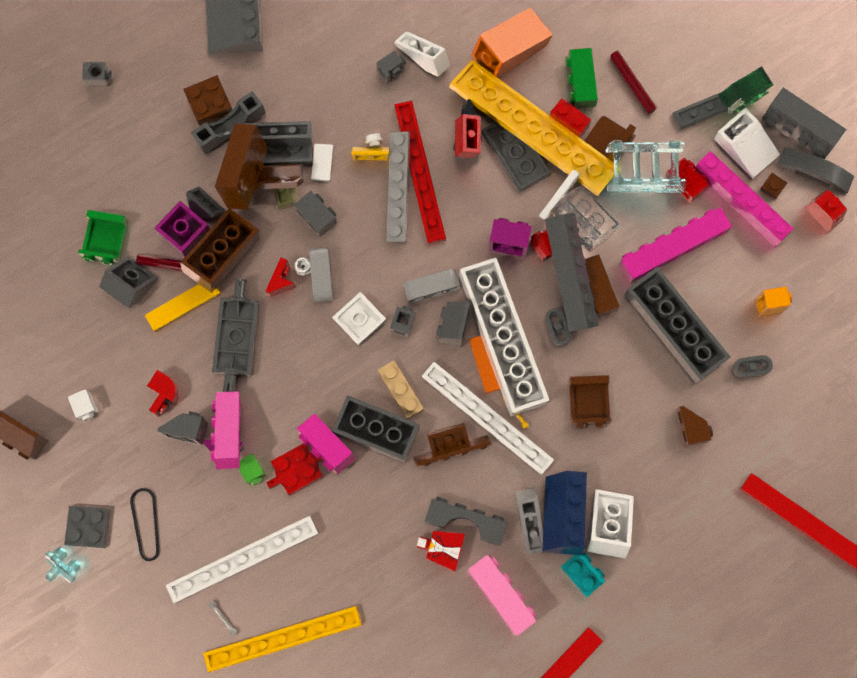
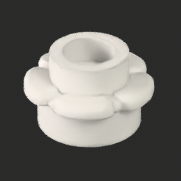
(373, 139)
(298, 266)

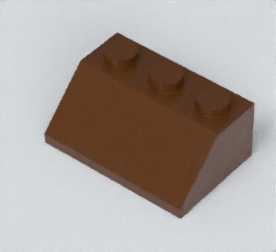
(20, 437)

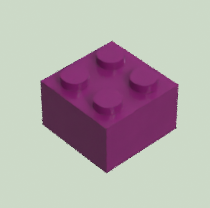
(182, 228)
(509, 237)

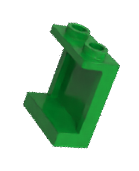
(104, 237)

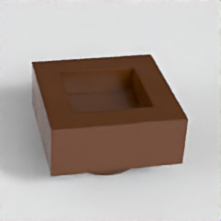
(773, 185)

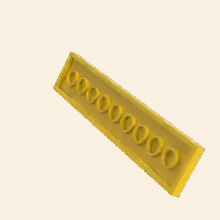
(533, 126)

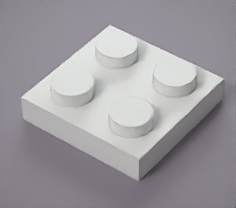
(359, 318)

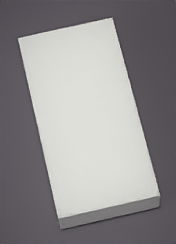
(322, 162)

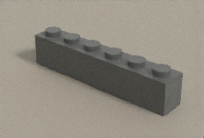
(571, 272)

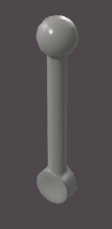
(232, 631)

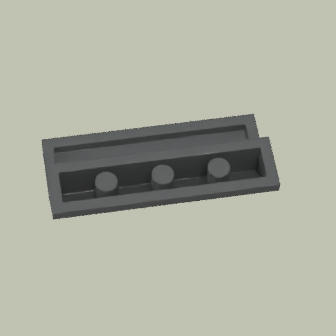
(287, 142)

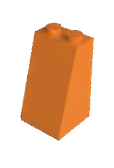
(511, 43)

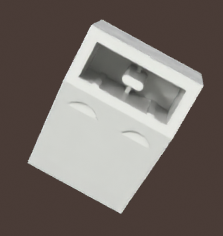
(747, 143)

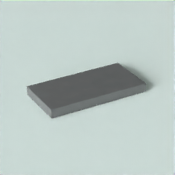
(518, 159)

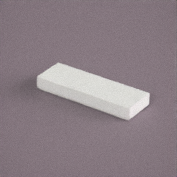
(562, 191)

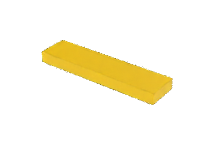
(180, 306)

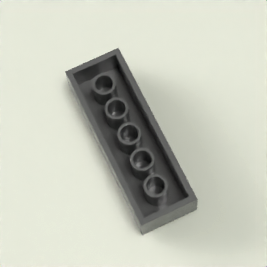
(677, 325)

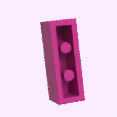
(325, 444)

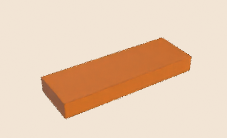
(484, 366)

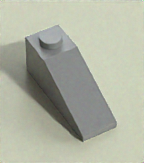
(530, 520)

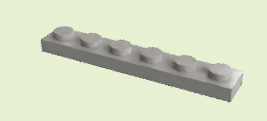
(398, 187)

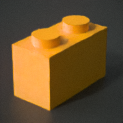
(773, 301)

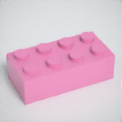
(501, 595)

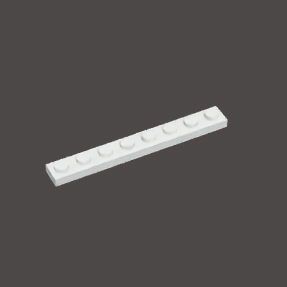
(487, 418)
(242, 559)

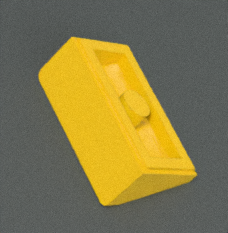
(370, 153)

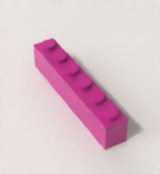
(744, 199)
(675, 245)

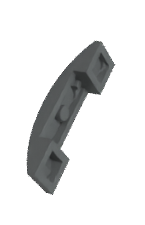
(816, 167)

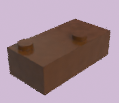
(241, 166)
(220, 250)

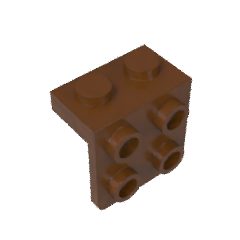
(607, 131)

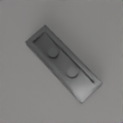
(699, 111)

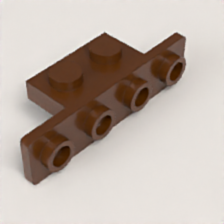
(448, 443)

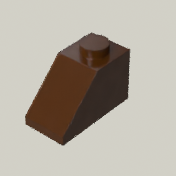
(693, 427)

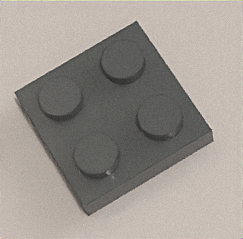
(86, 527)

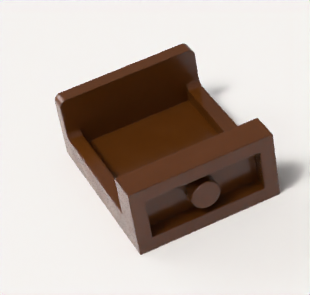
(589, 401)

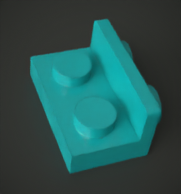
(583, 573)

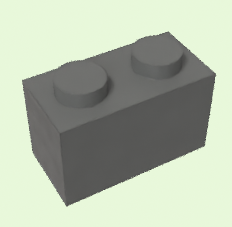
(316, 213)

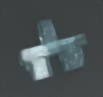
(58, 567)

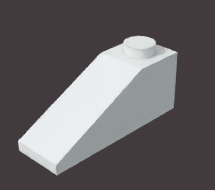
(424, 53)

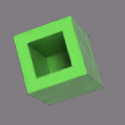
(251, 470)

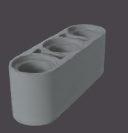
(321, 274)
(431, 285)

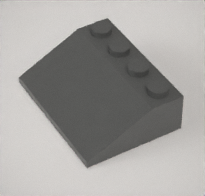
(233, 26)

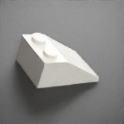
(610, 524)

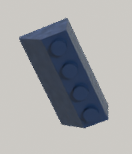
(564, 513)

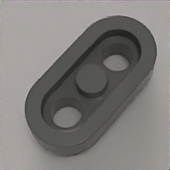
(558, 327)
(751, 366)

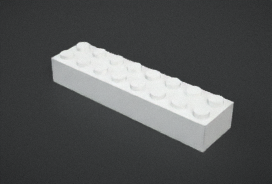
(503, 337)

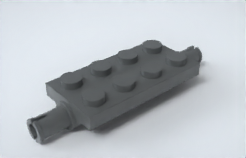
(235, 336)

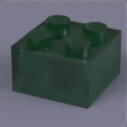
(746, 91)

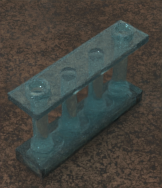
(655, 183)

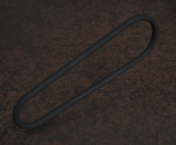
(155, 524)

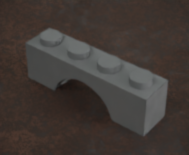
(213, 134)
(490, 528)

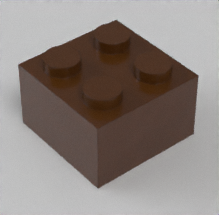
(208, 100)

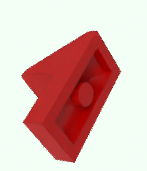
(277, 283)

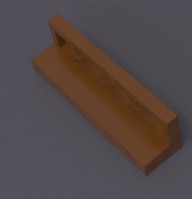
(280, 177)

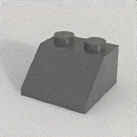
(127, 282)
(454, 323)
(186, 428)

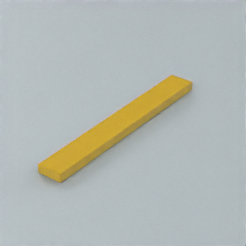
(282, 639)

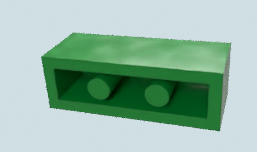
(581, 78)

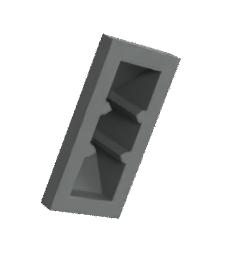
(203, 204)

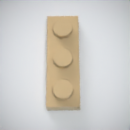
(400, 389)

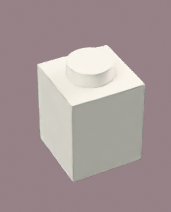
(83, 405)

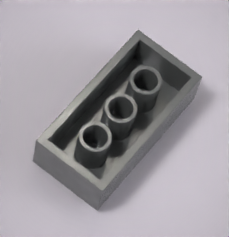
(803, 123)
(376, 429)

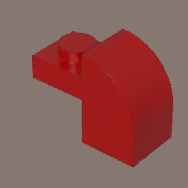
(167, 392)

